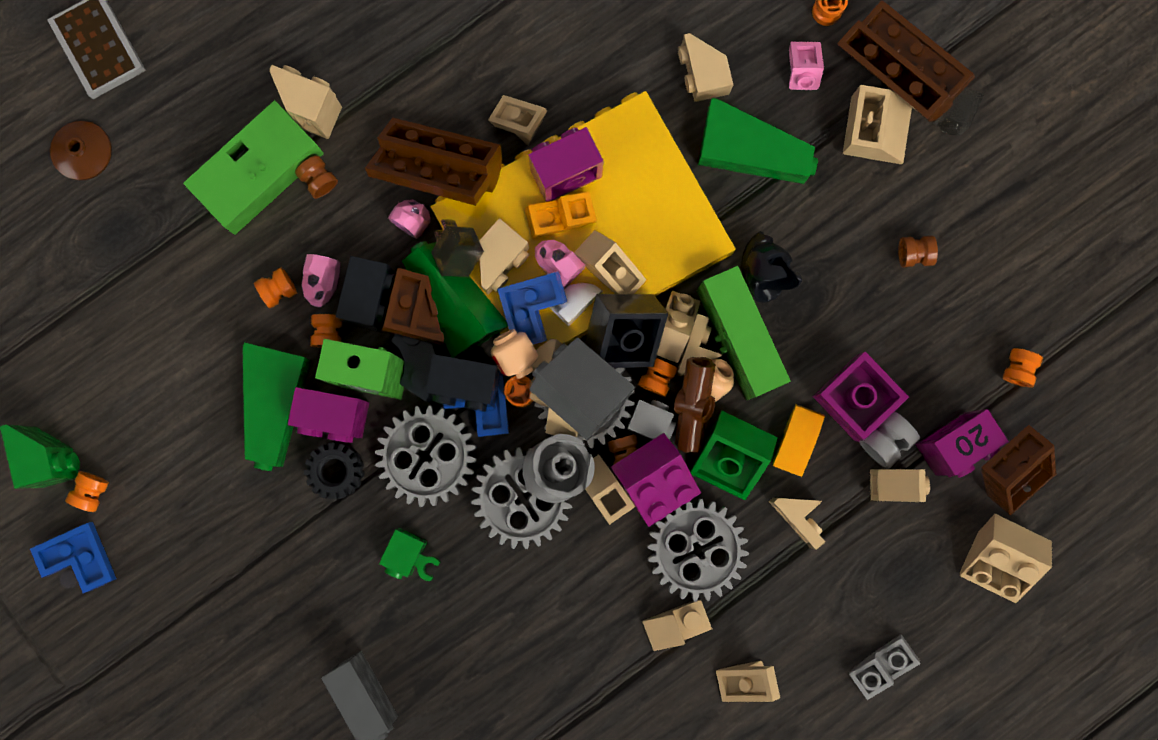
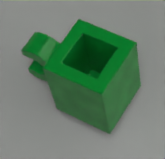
(405, 554)

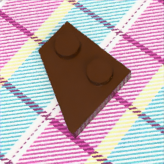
(412, 309)

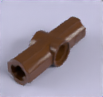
(694, 404)

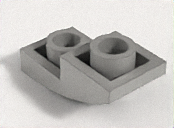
(883, 666)

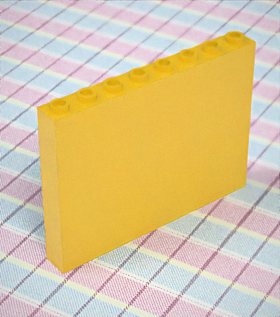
(641, 203)

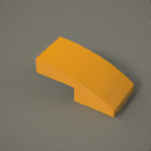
(561, 214)
(798, 440)

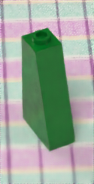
(753, 147)
(462, 308)
(268, 398)

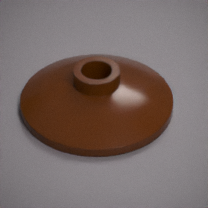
(91, 157)

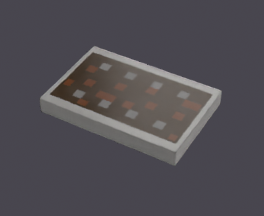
(96, 46)

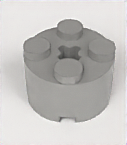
(571, 457)

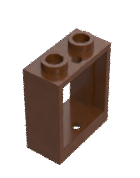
(1021, 463)

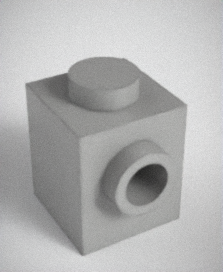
(651, 420)

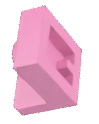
(806, 65)

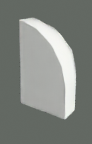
(578, 297)

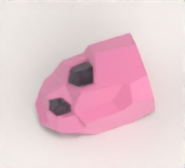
(410, 217)
(556, 257)
(320, 279)

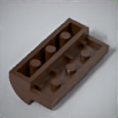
(906, 61)
(436, 161)

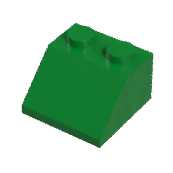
(734, 455)
(37, 457)

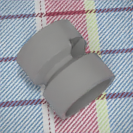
(889, 439)

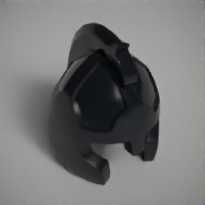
(767, 268)

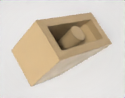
(610, 264)

